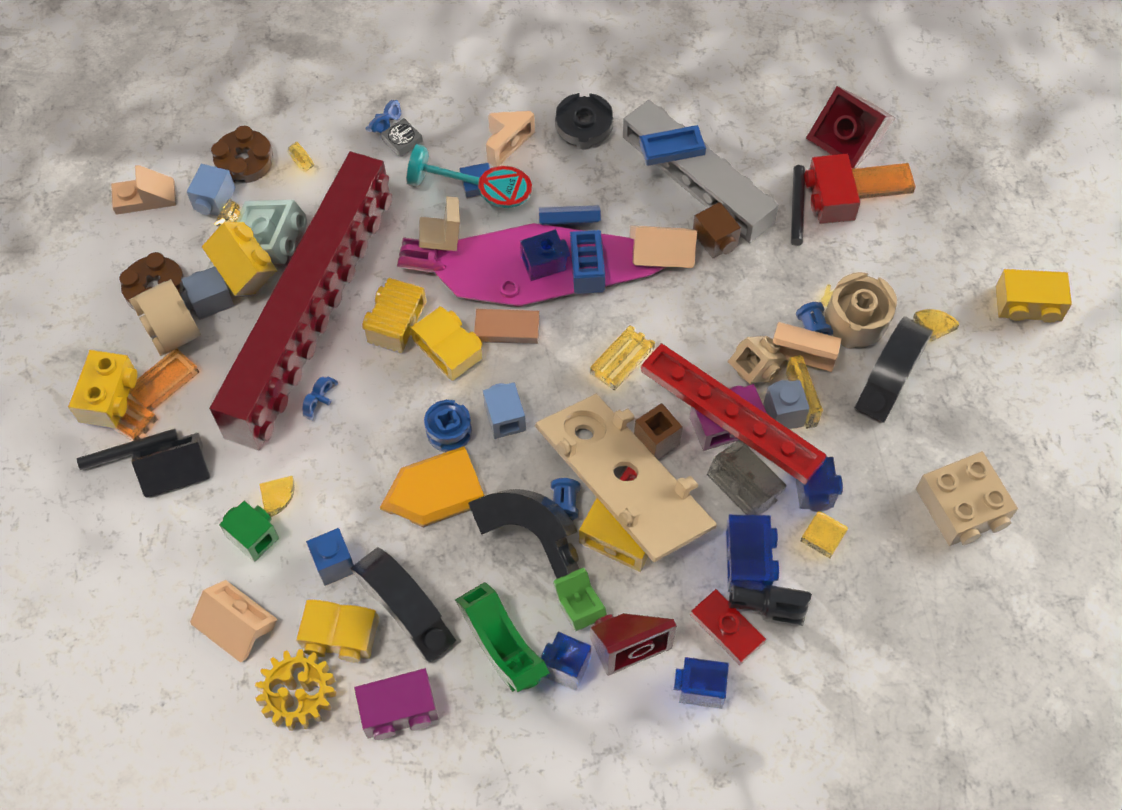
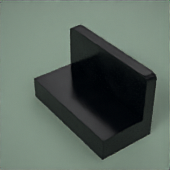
(170, 465)

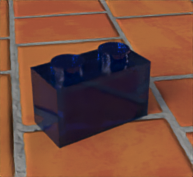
(750, 551)

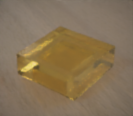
(824, 534)

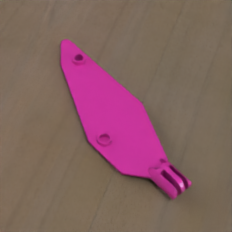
(492, 270)

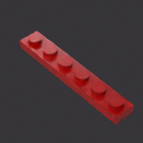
(733, 413)

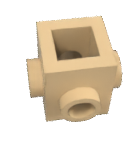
(757, 359)

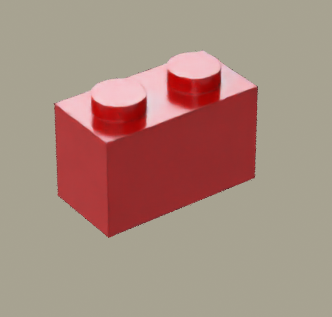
(832, 188)

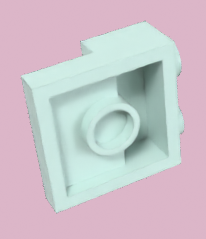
(274, 226)

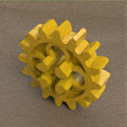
(309, 705)

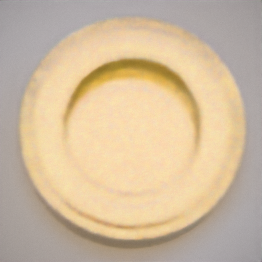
(300, 157)

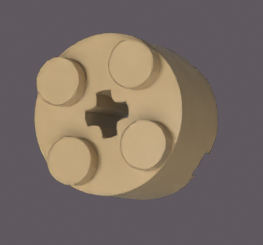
(860, 309)
(165, 317)

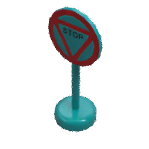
(498, 185)

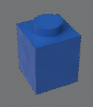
(330, 556)

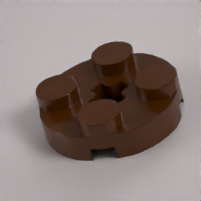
(243, 141)
(149, 269)

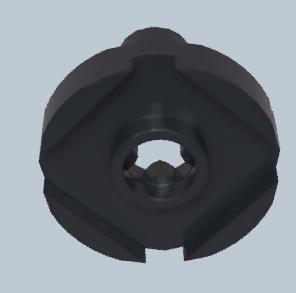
(584, 133)

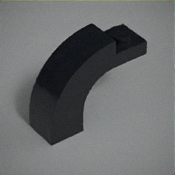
(893, 368)
(536, 514)
(405, 601)

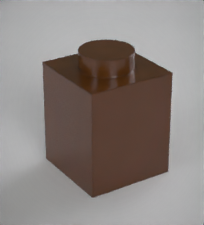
(717, 230)
(658, 431)

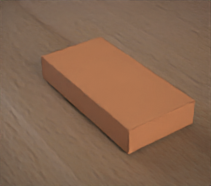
(507, 326)

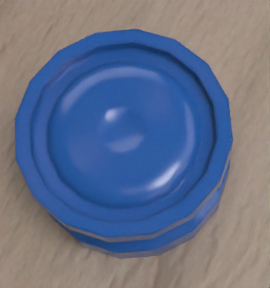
(447, 425)

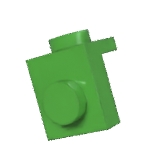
(578, 599)

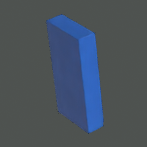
(672, 145)
(569, 214)

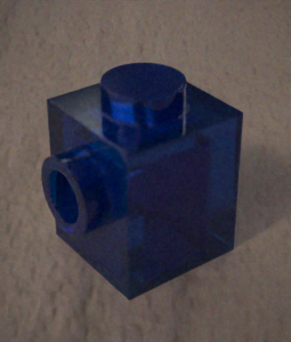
(544, 254)
(822, 488)
(566, 660)
(702, 682)

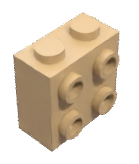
(966, 499)

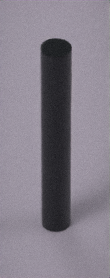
(798, 193)
(124, 450)

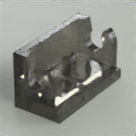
(745, 479)

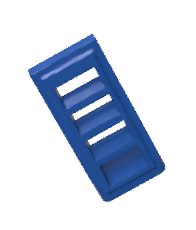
(587, 279)

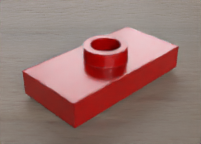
(727, 627)

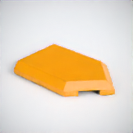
(434, 488)

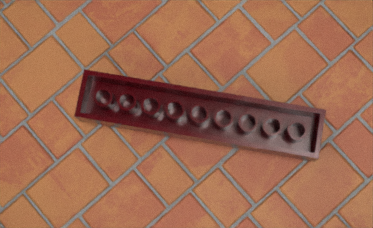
(302, 303)

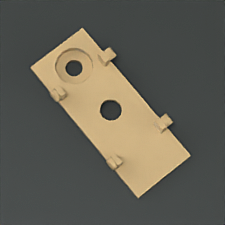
(652, 506)

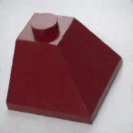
(850, 126)
(630, 639)

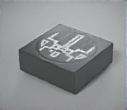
(401, 137)

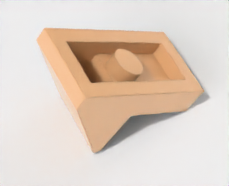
(509, 133)
(147, 192)

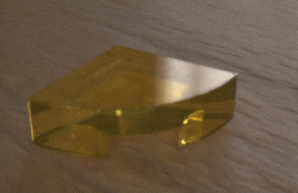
(229, 213)
(938, 321)
(277, 494)

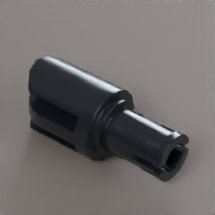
(773, 603)

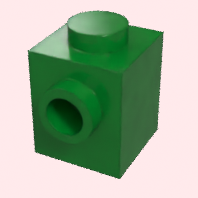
(249, 529)

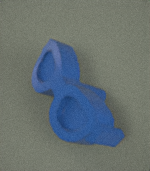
(381, 121)
(319, 389)

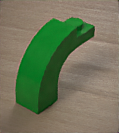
(500, 640)

